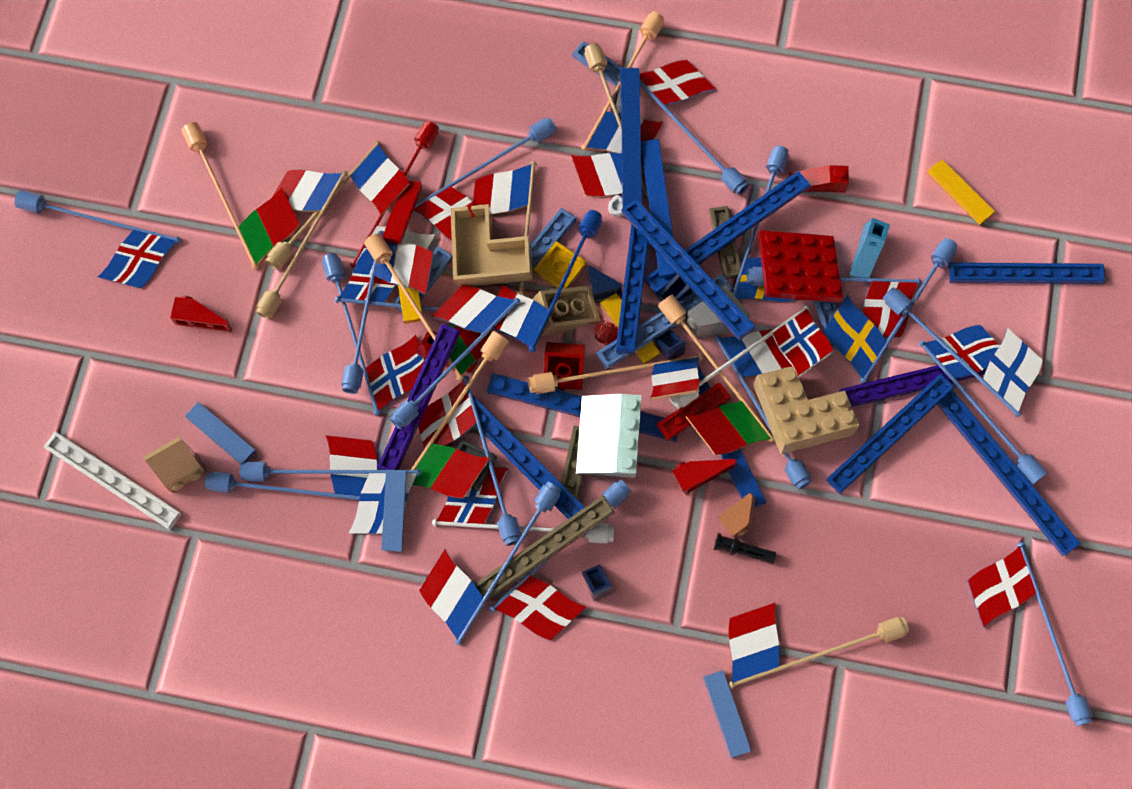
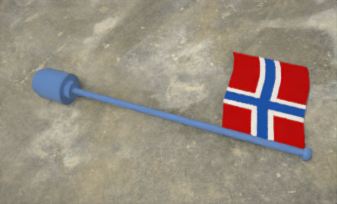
(392, 372)

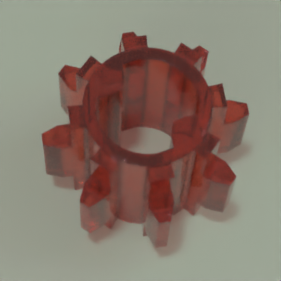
(605, 332)

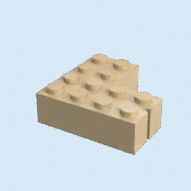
(480, 257)
(799, 421)

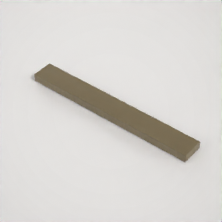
(547, 546)

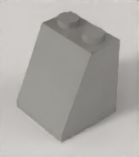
(705, 323)

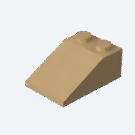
(572, 310)
(175, 464)

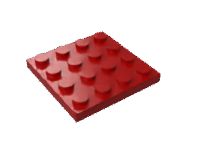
(800, 266)

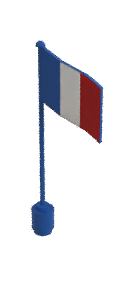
(529, 318)

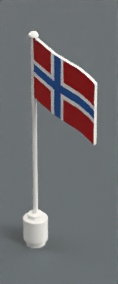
(796, 338)
(477, 506)

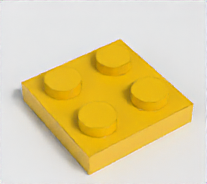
(555, 264)

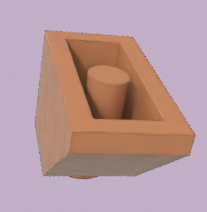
(739, 516)

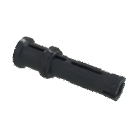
(734, 546)

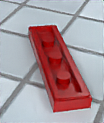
(402, 213)
(677, 421)

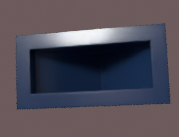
(602, 285)
(677, 287)
(670, 345)
(597, 582)

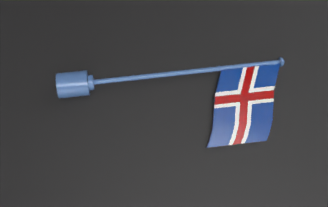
(137, 254)
(358, 286)
(977, 349)

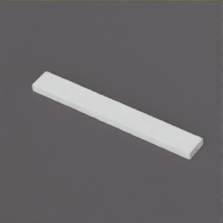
(113, 480)

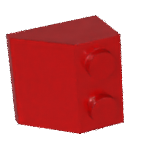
(565, 361)

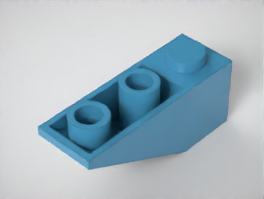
(869, 248)

